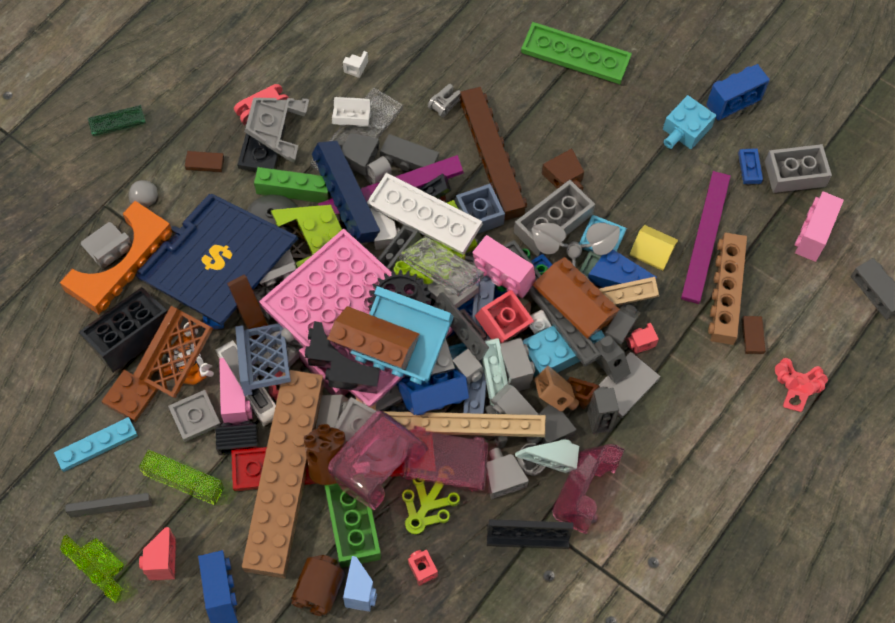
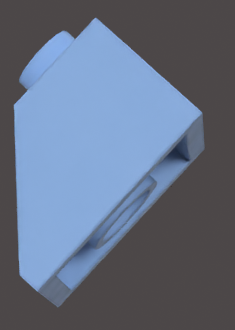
(359, 588)

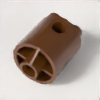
(320, 449)
(318, 585)

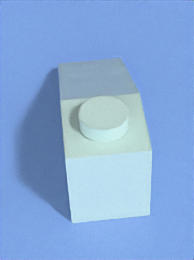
(556, 455)

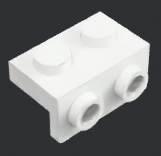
(351, 111)

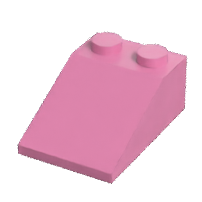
(234, 405)

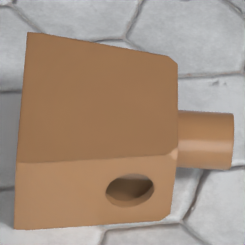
(555, 390)

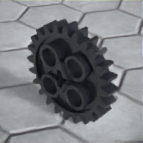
(401, 284)

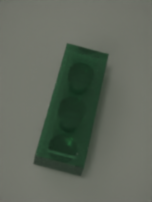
(116, 120)

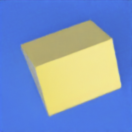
(653, 247)

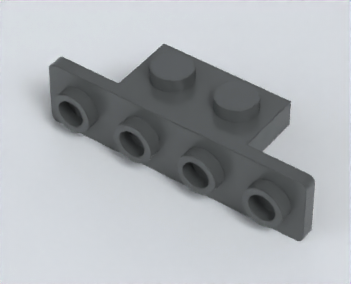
(464, 327)

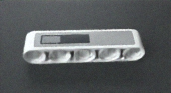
(260, 400)

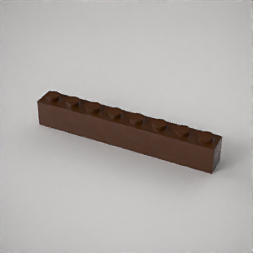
(492, 153)

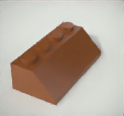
(576, 297)
(373, 337)

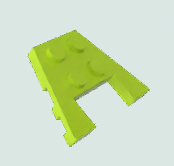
(316, 223)

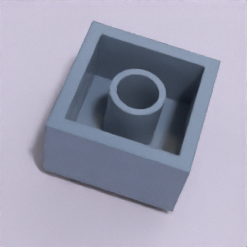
(483, 205)

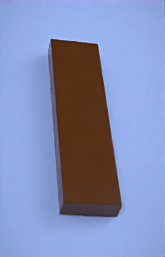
(247, 304)

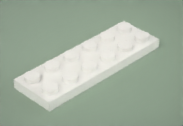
(425, 213)

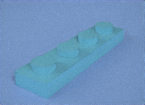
(95, 444)

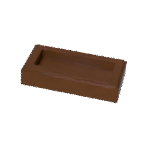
(204, 161)
(753, 335)

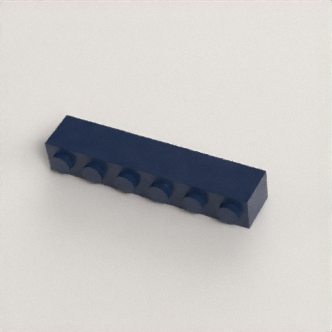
(345, 191)

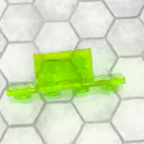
(96, 563)

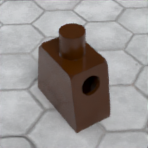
(564, 168)

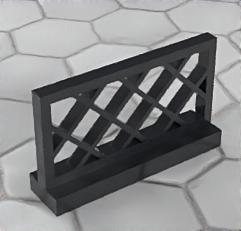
(529, 534)

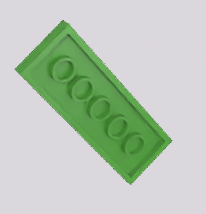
(576, 53)

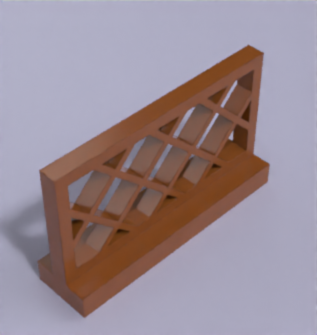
(158, 347)

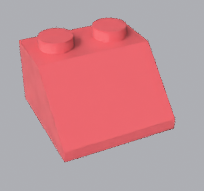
(160, 557)

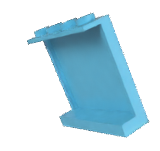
(418, 317)

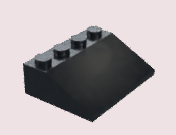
(125, 329)

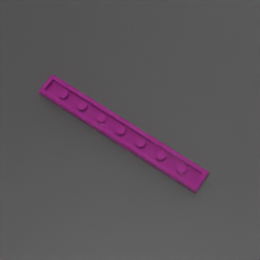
(450, 167)
(705, 237)

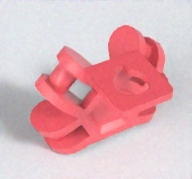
(799, 383)

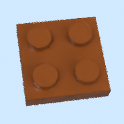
(129, 396)

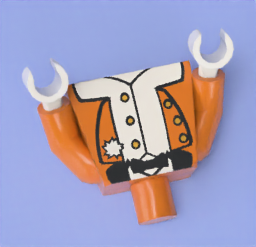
(199, 370)

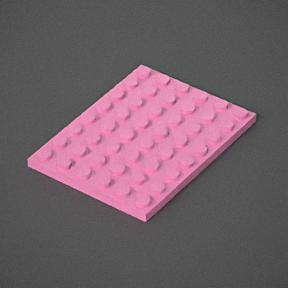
(322, 288)

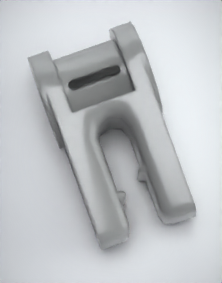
(442, 102)

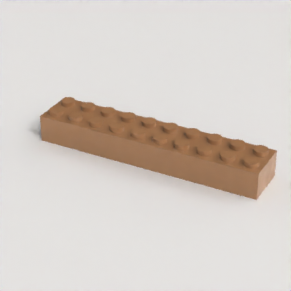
(283, 476)

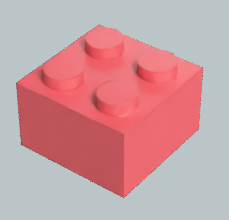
(504, 317)

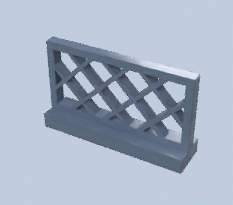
(247, 358)

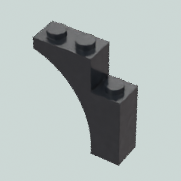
(340, 371)

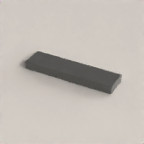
(108, 505)

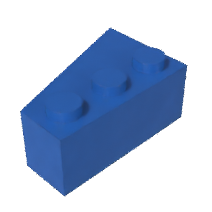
(615, 270)
(218, 587)

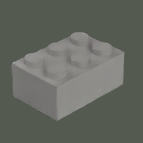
(797, 168)

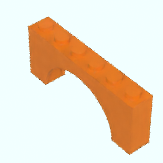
(99, 289)

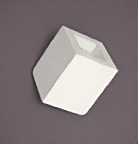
(355, 65)

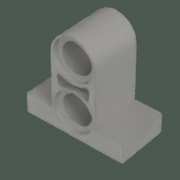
(377, 170)

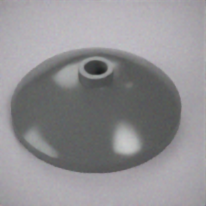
(267, 203)

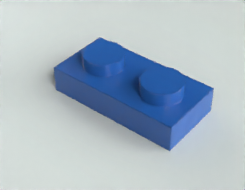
(750, 166)

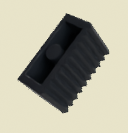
(236, 437)

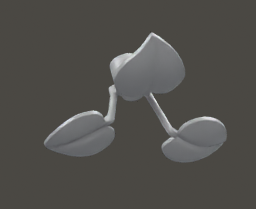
(600, 236)

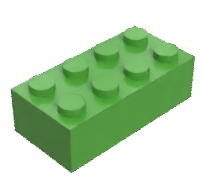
(352, 527)

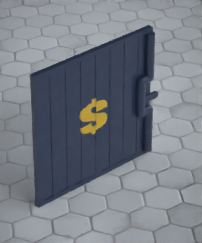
(210, 251)

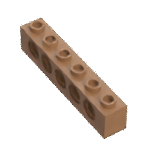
(736, 246)

